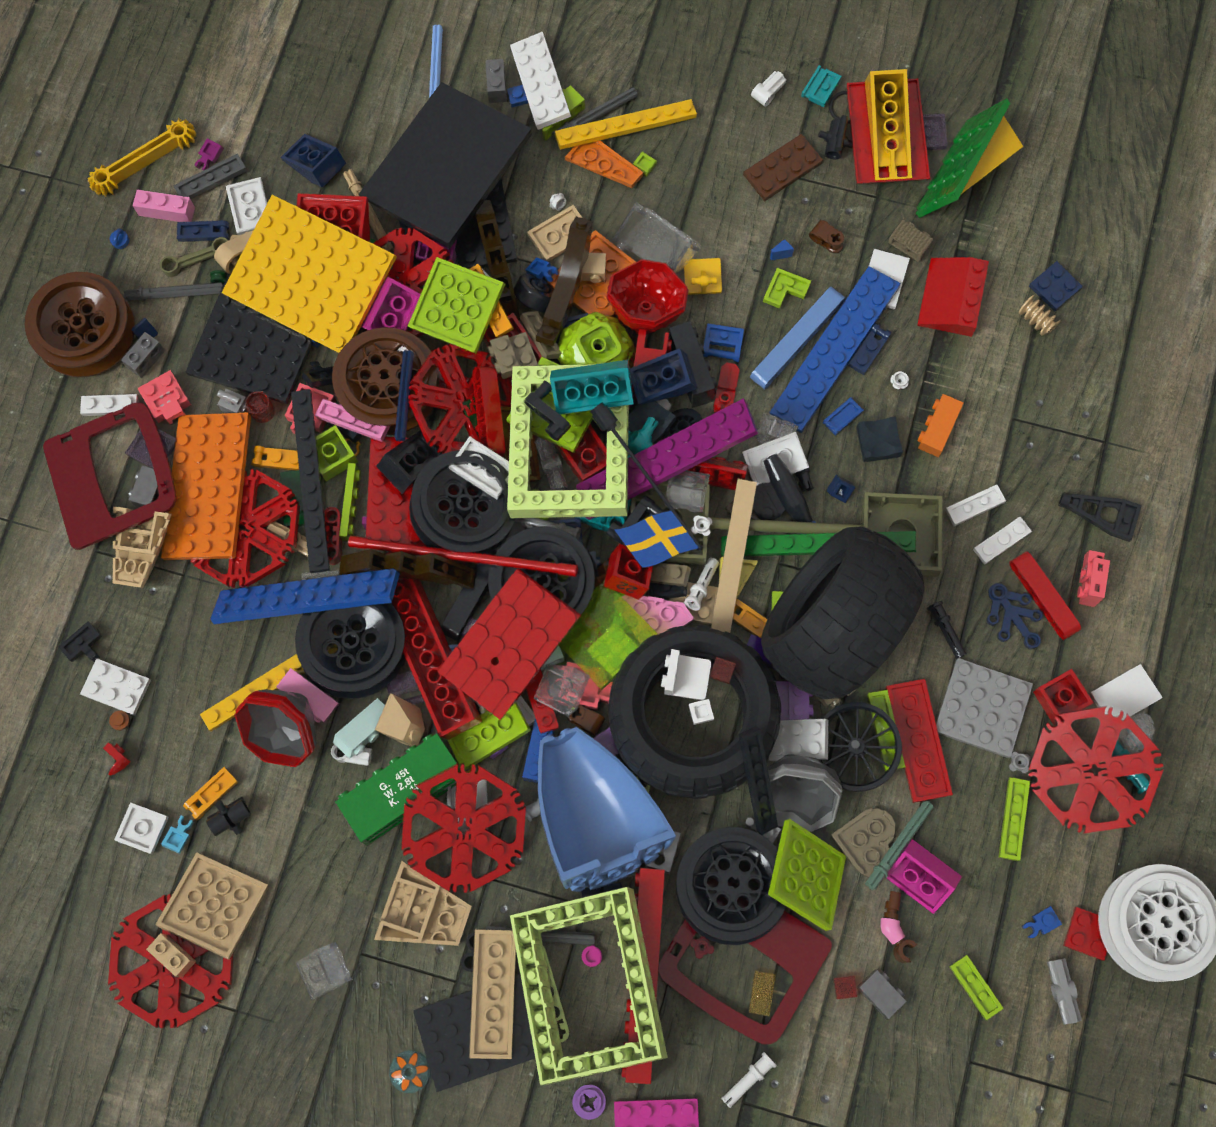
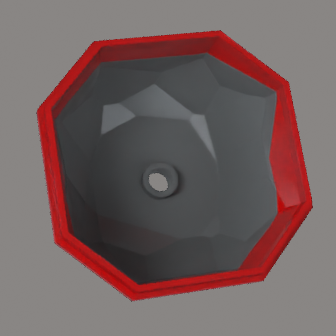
(277, 726)

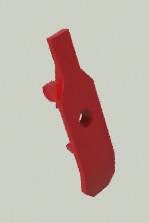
(726, 386)

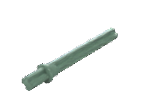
(881, 871)

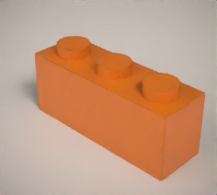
(939, 425)

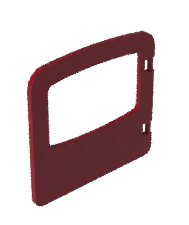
(77, 483)
(789, 944)

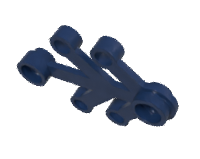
(1013, 613)

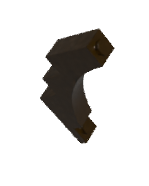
(495, 256)
(568, 281)
(424, 567)

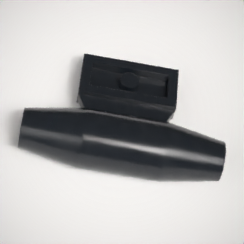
(780, 494)

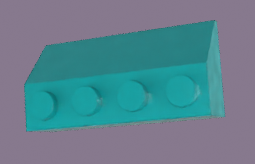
(589, 385)

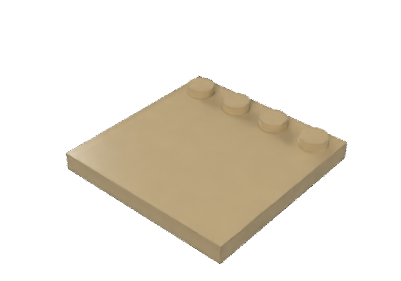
(212, 905)

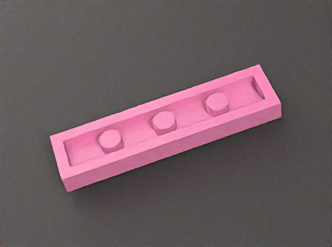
(339, 416)

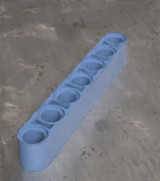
(797, 337)

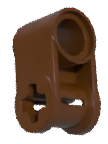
(827, 237)
(588, 720)

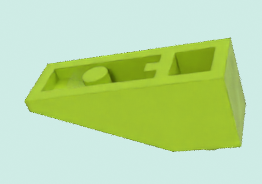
(575, 103)

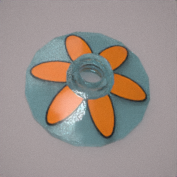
(420, 1069)

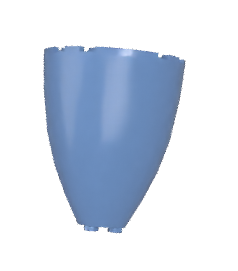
(595, 812)

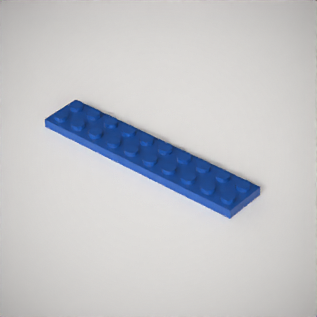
(835, 348)
(305, 596)

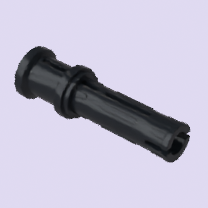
(942, 619)

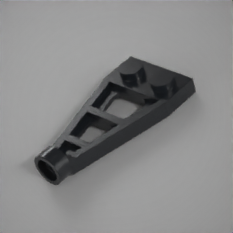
(1125, 520)

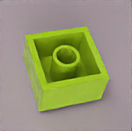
(333, 453)

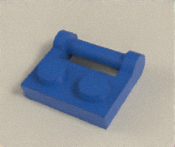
(723, 336)

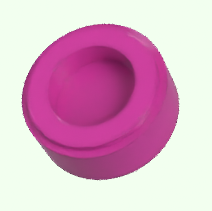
(591, 956)

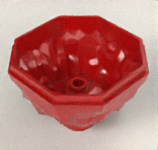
(647, 295)

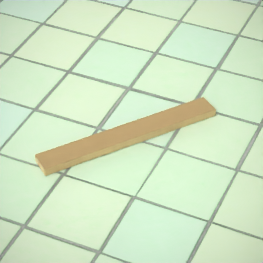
(733, 555)

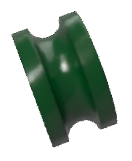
(218, 276)

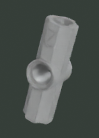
(1064, 991)

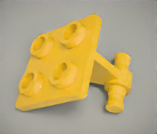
(703, 276)

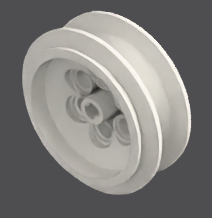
(1123, 915)

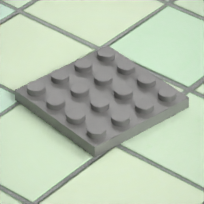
(983, 707)

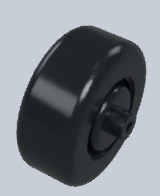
(533, 292)

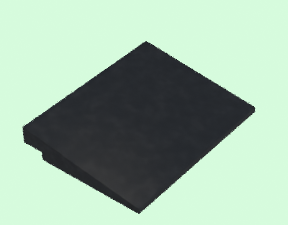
(446, 164)

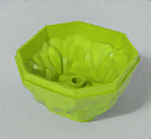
(595, 329)

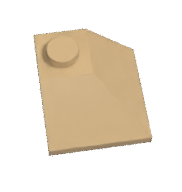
(401, 721)

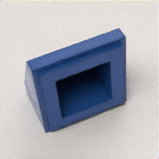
(781, 251)

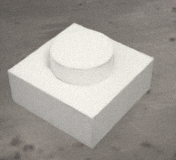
(701, 711)

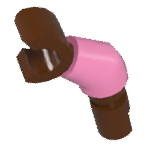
(891, 928)

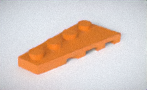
(605, 162)

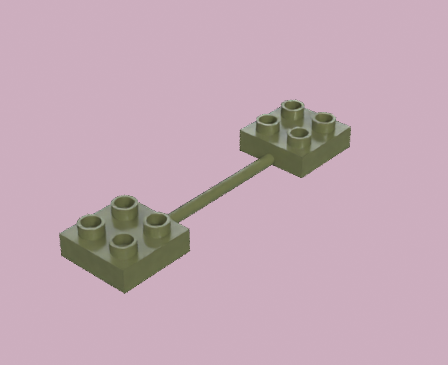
(879, 513)

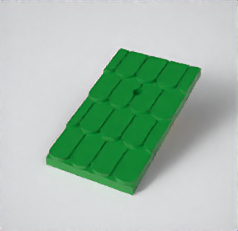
(977, 150)

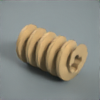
(1038, 316)

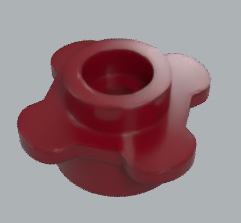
(708, 949)

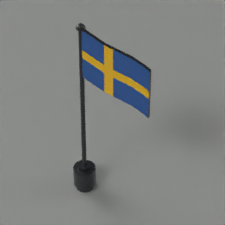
(657, 535)

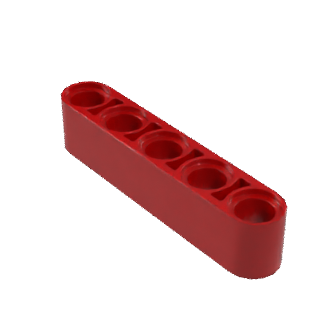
(488, 409)
(1045, 595)

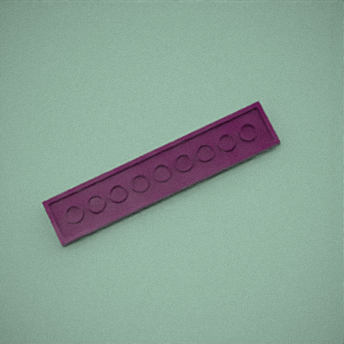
(684, 449)

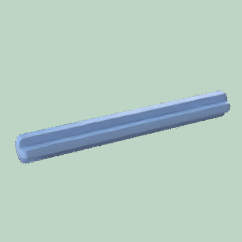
(435, 58)

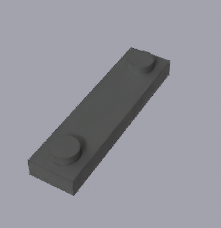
(211, 177)

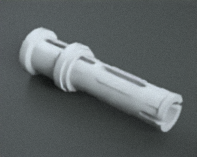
(699, 590)
(756, 1073)

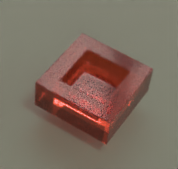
(722, 670)
(845, 987)

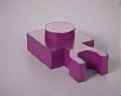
(210, 153)

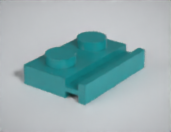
(821, 86)

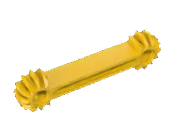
(142, 157)

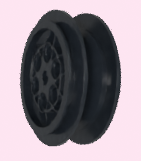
(431, 491)
(547, 545)
(360, 679)
(698, 901)

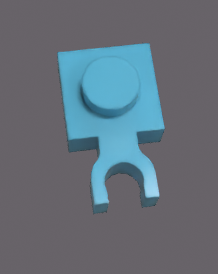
(176, 837)

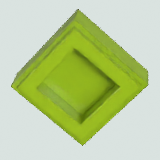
(645, 163)

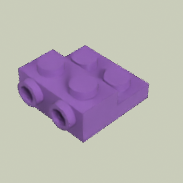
(793, 702)

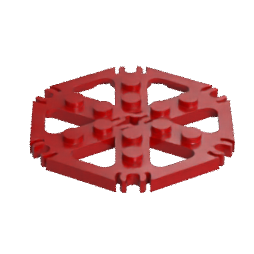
(403, 264)
(451, 398)
(262, 539)
(1101, 751)
(448, 820)
(153, 971)

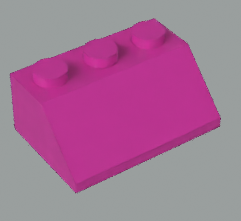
(392, 306)
(923, 876)

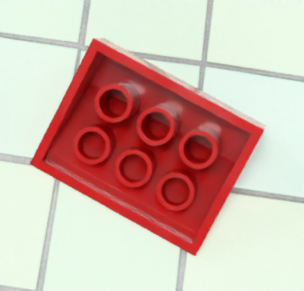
(342, 211)
(953, 294)
(722, 472)

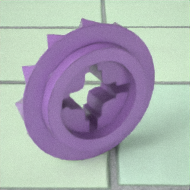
(599, 1103)

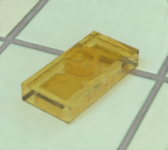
(762, 993)

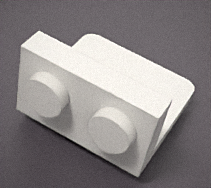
(686, 676)

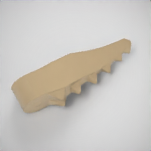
(230, 251)

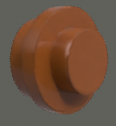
(119, 720)

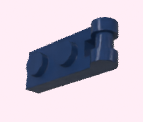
(201, 230)
(869, 349)

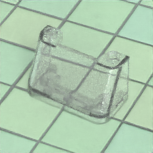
(655, 238)

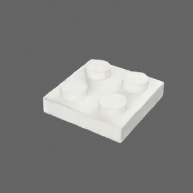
(141, 828)

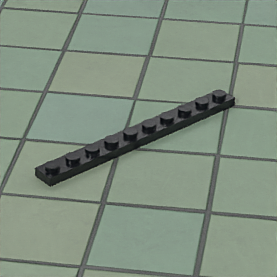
(310, 481)

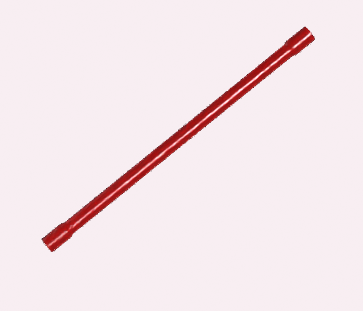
(559, 568)

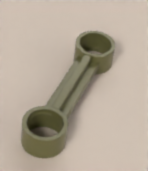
(191, 258)

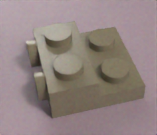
(511, 352)

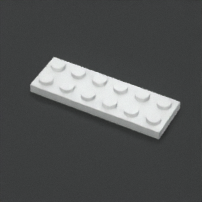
(540, 80)

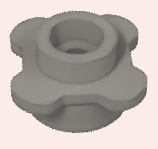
(1023, 767)

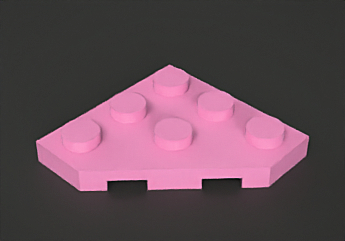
(660, 613)

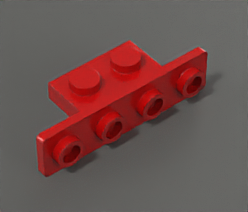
(544, 715)

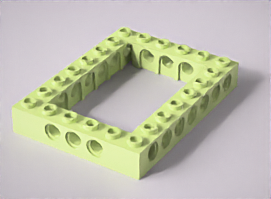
(560, 503)
(538, 996)

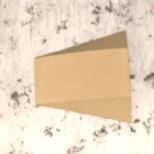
(138, 549)
(421, 911)

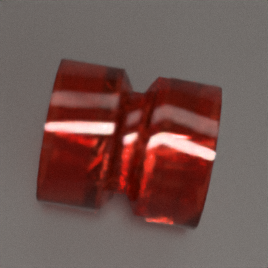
(260, 407)

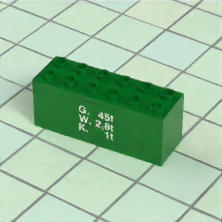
(379, 802)

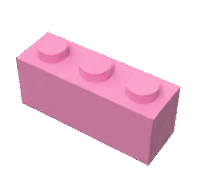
(163, 206)
(320, 702)

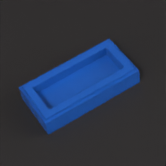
(843, 416)

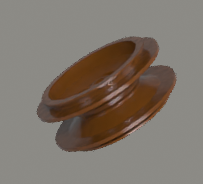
(76, 295)
(357, 361)

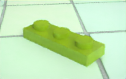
(976, 987)

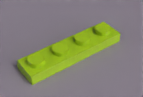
(349, 510)
(881, 700)
(1014, 819)

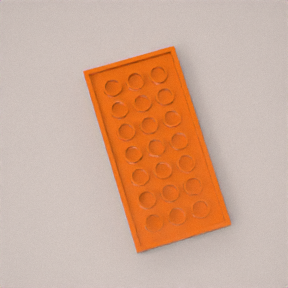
(208, 486)

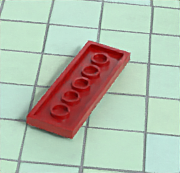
(920, 741)

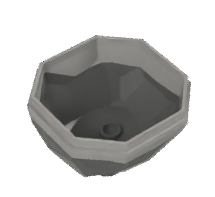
(804, 791)

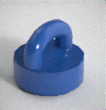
(119, 239)

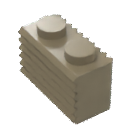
(910, 240)

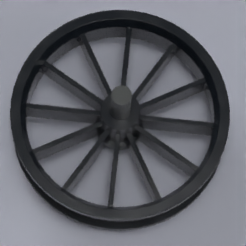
(858, 746)

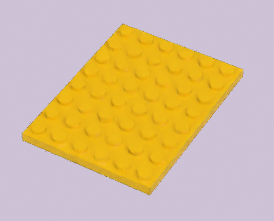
(309, 274)

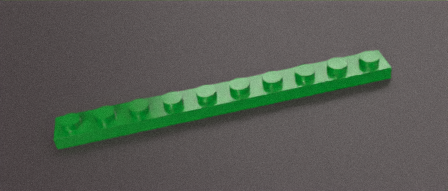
(808, 543)

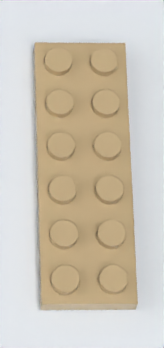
(492, 994)

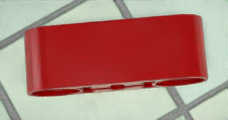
(337, 546)

